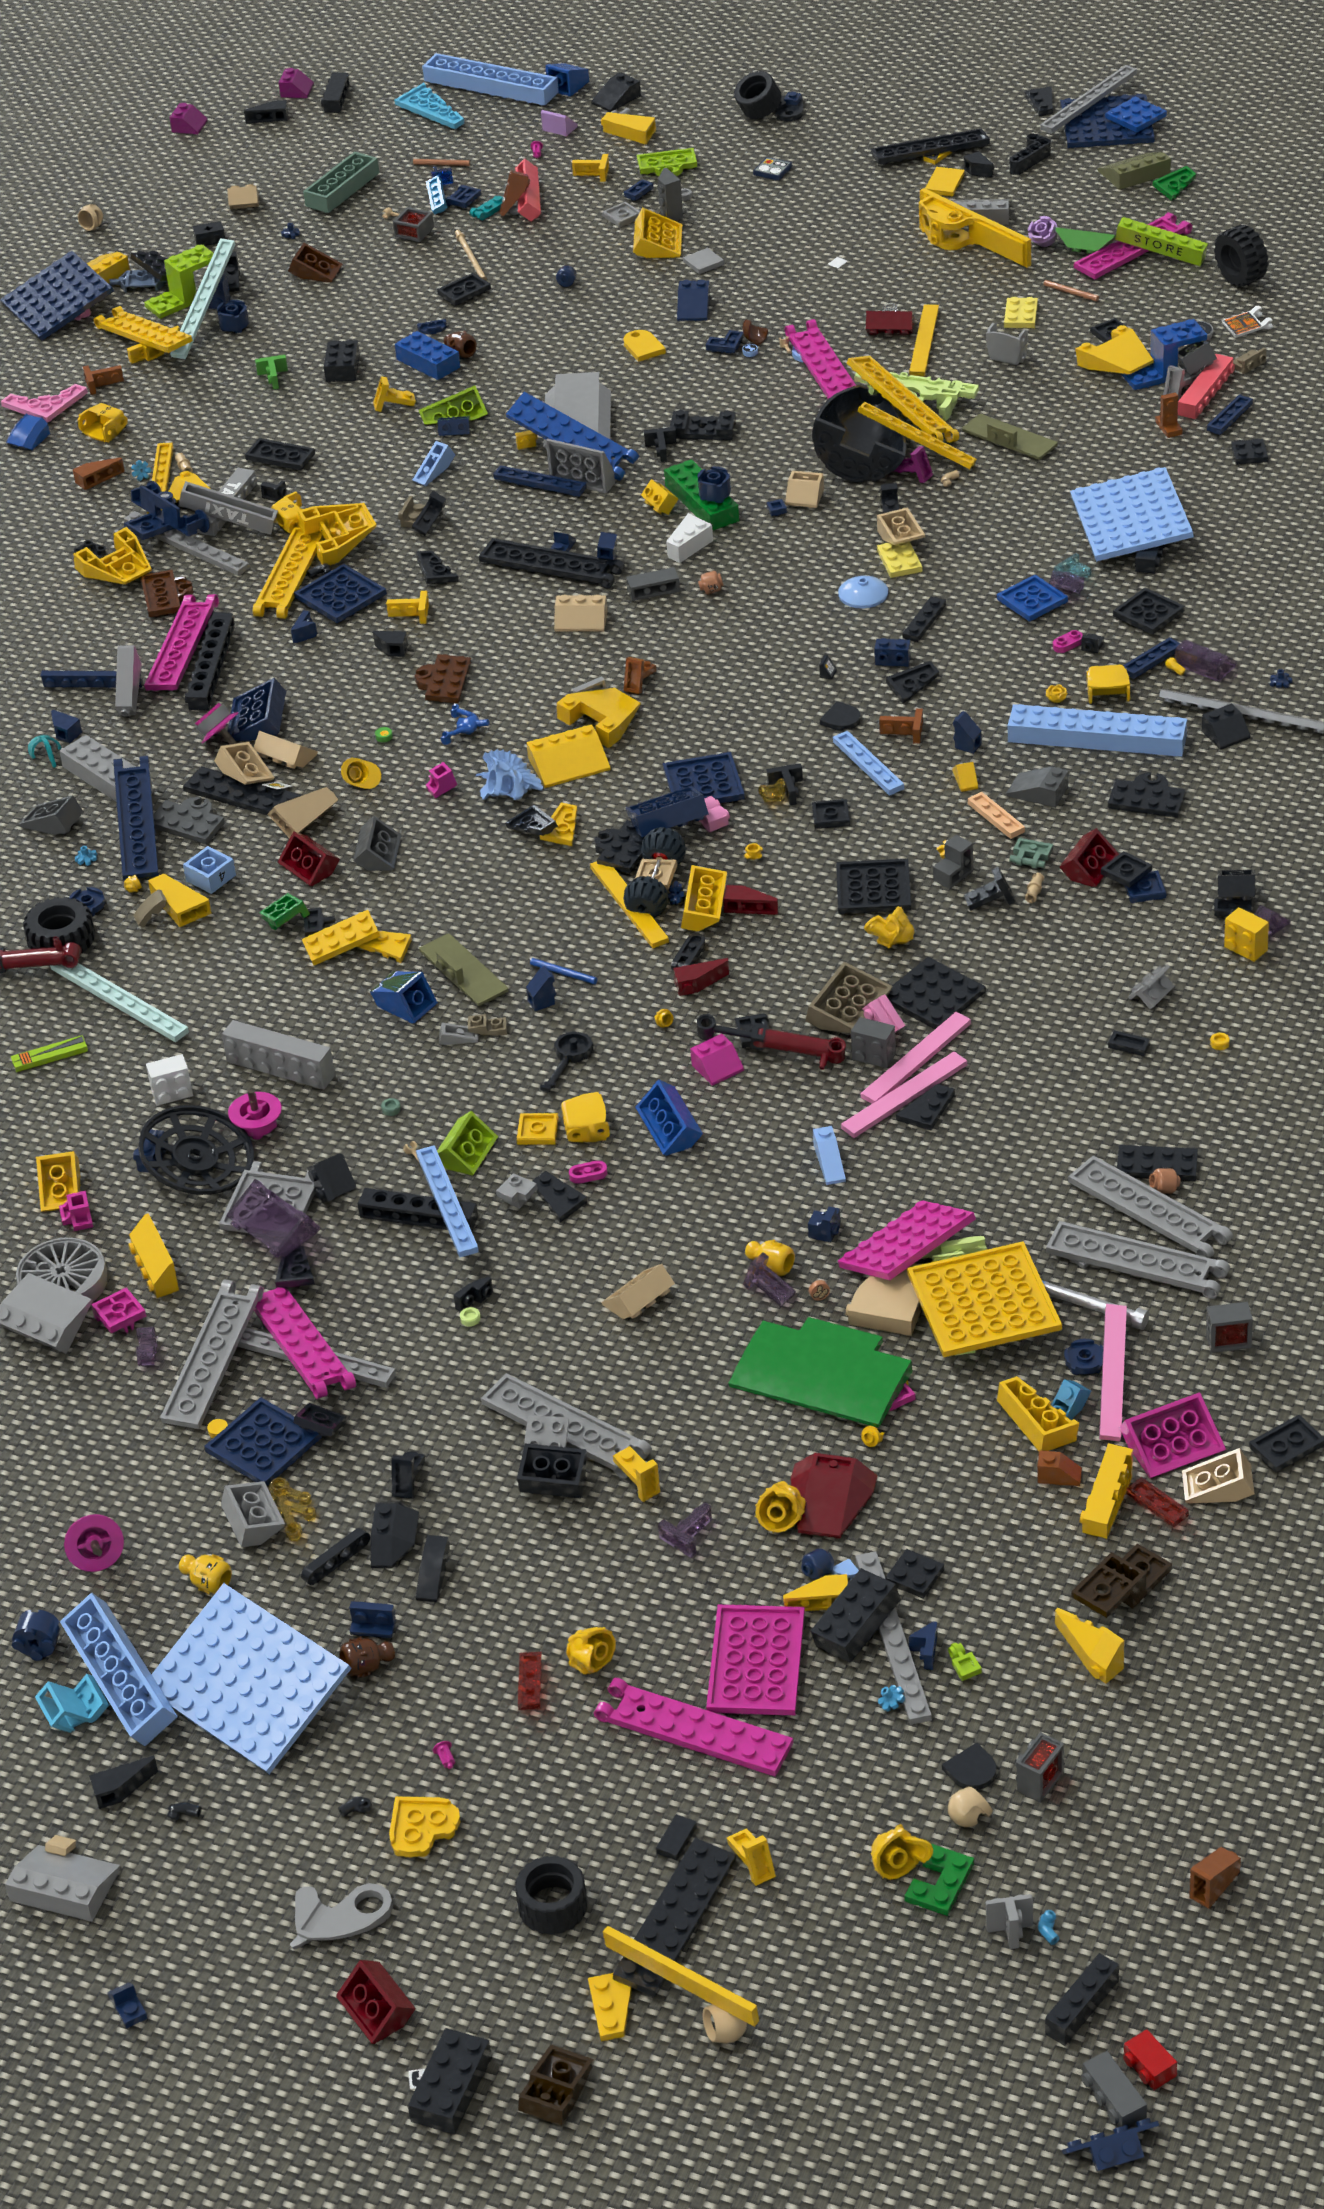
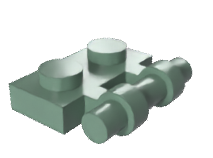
(1033, 849)

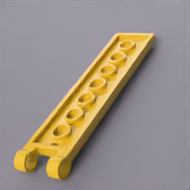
(143, 330)
(902, 398)
(288, 573)

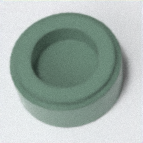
(390, 1107)

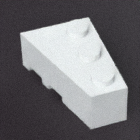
(689, 538)

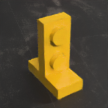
(592, 167)
(391, 395)
(409, 607)
(641, 1473)
(754, 1854)

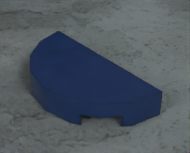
(432, 327)

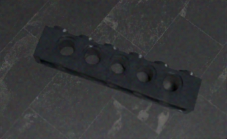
(408, 1209)

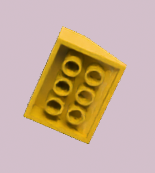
(656, 236)
(110, 265)
(567, 756)

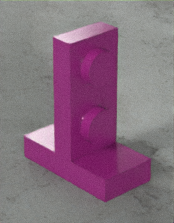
(917, 463)

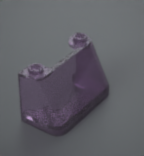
(272, 1220)

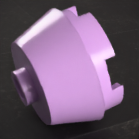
(1043, 231)

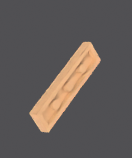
(996, 815)

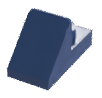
(563, 541)
(303, 628)
(925, 1643)
(127, 2005)

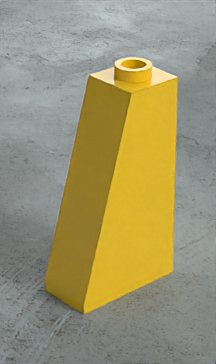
(629, 126)
(182, 902)

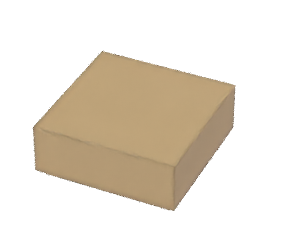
(60, 1845)

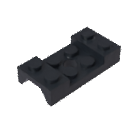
(703, 427)

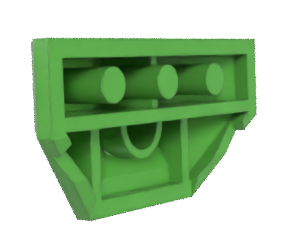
(1084, 240)

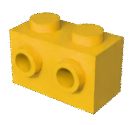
(659, 497)

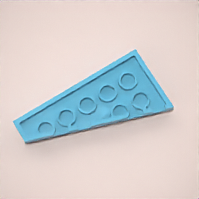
(429, 105)

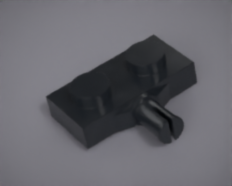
(1225, 908)
(316, 921)

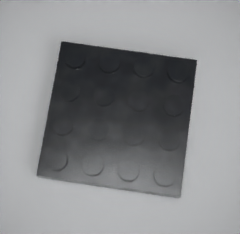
(873, 886)
(934, 992)

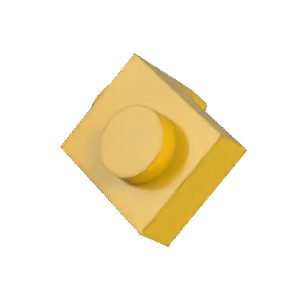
(526, 439)

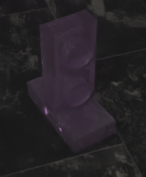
(767, 1280)
(682, 1535)

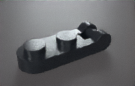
(689, 951)

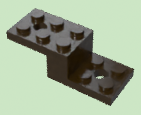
(1121, 1580)

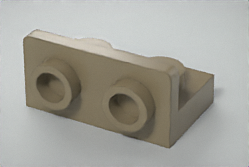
(1250, 360)
(409, 512)

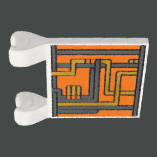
(1247, 322)

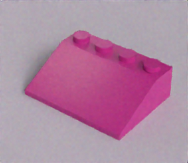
(1172, 1435)

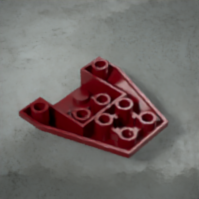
(833, 1492)

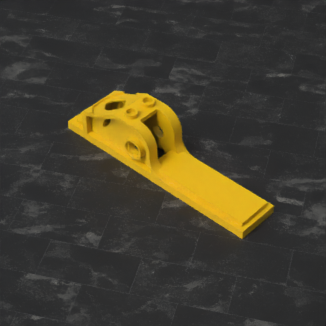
(943, 224)

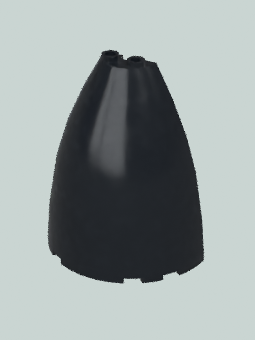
(852, 442)

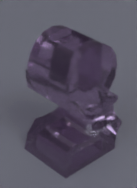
(148, 1343)

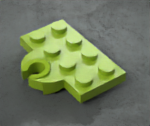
(672, 160)

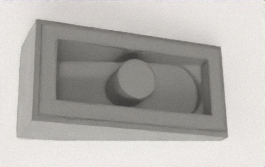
(456, 1034)

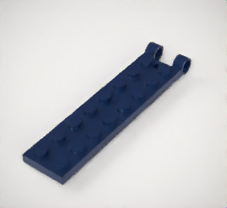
(136, 819)

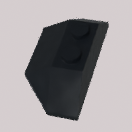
(392, 1533)

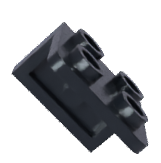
(331, 1177)

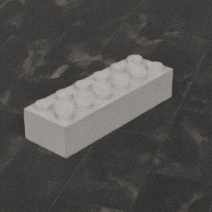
(93, 764)
(278, 1054)

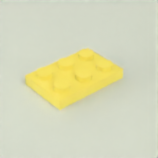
(1020, 312)
(899, 559)

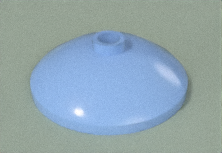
(863, 592)

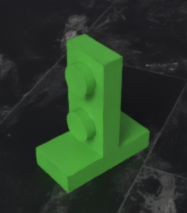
(270, 366)

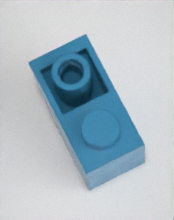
(1071, 1398)

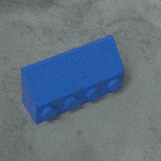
(668, 1119)

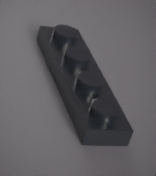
(924, 619)

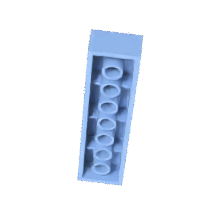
(118, 1669)

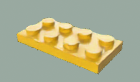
(340, 937)

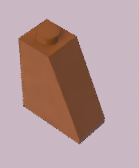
(1213, 1875)

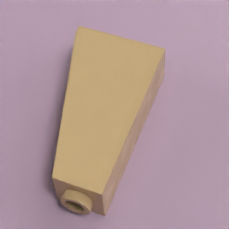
(302, 811)

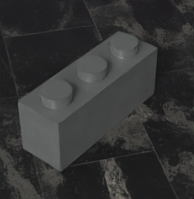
(653, 584)
(1113, 2090)

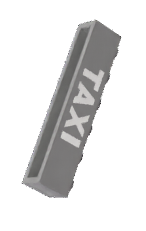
(239, 486)
(228, 507)

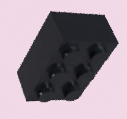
(341, 361)

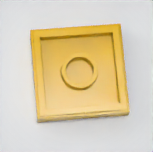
(537, 1129)

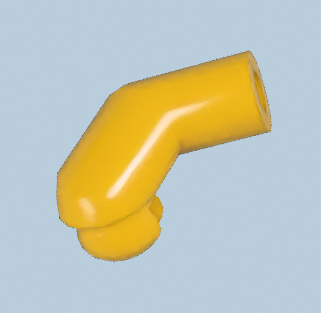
(1172, 664)

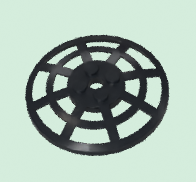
(195, 1145)

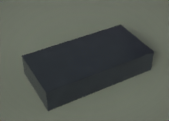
(1129, 1043)
(676, 1837)

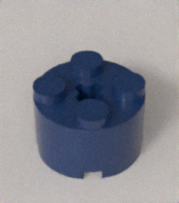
(233, 316)
(714, 484)
(36, 1634)

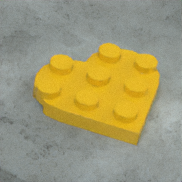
(420, 1822)

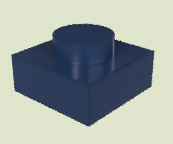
(793, 98)
(776, 507)

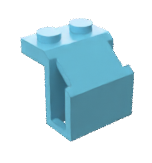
(72, 1706)

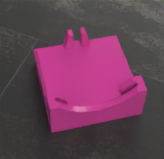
(118, 1311)

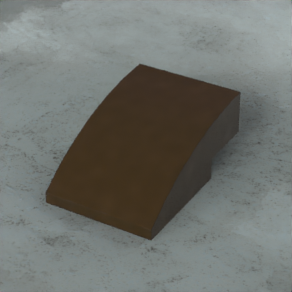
(555, 2085)

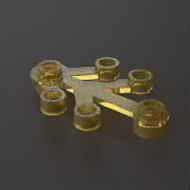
(280, 1489)

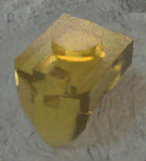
(773, 792)

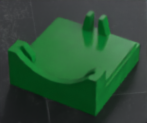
(283, 910)

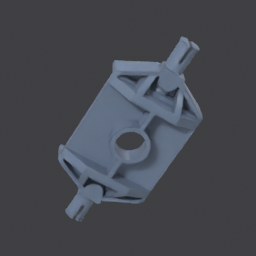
(137, 278)

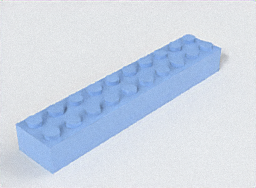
(490, 79)
(1097, 730)

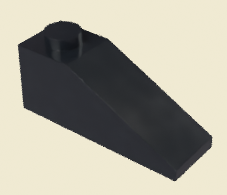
(267, 112)

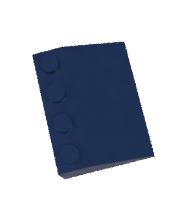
(258, 711)
(668, 810)

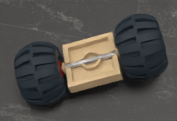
(662, 854)

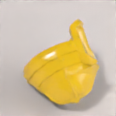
(893, 930)
(780, 1507)
(590, 1649)
(898, 1852)

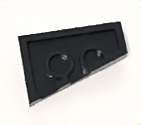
(1040, 100)
(433, 569)
(911, 681)
(532, 821)
(927, 1108)
(559, 1196)
(294, 1270)

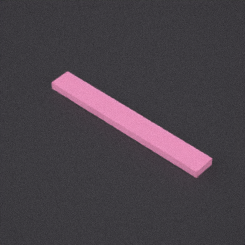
(916, 1057)
(903, 1094)
(1112, 1372)

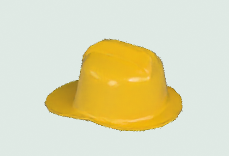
(361, 773)

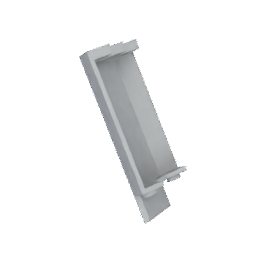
(582, 399)

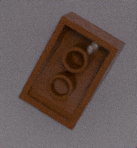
(314, 265)

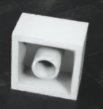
(169, 1079)

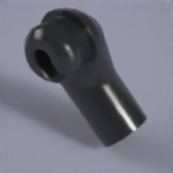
(356, 1804)
(184, 1807)

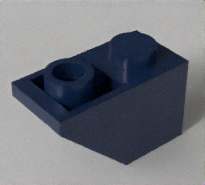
(607, 546)
(66, 726)
(967, 734)
(541, 990)

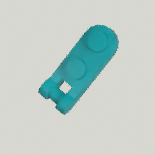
(487, 208)

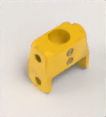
(102, 422)
(288, 511)
(1107, 681)
(584, 1118)

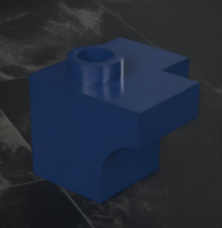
(825, 1224)

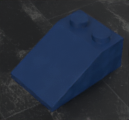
(693, 300)

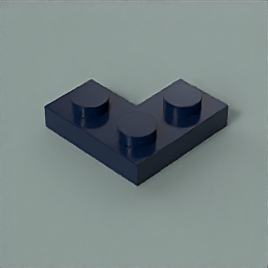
(728, 344)

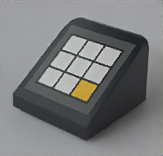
(827, 668)

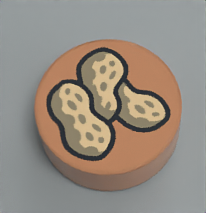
(819, 1290)

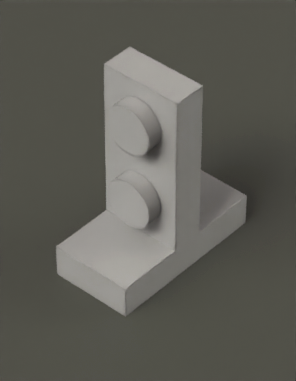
(1176, 380)

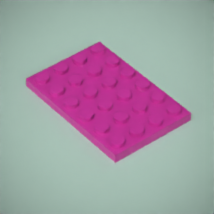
(906, 1240)
(756, 1660)

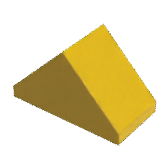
(965, 776)

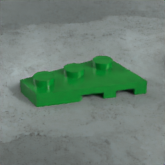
(1174, 182)

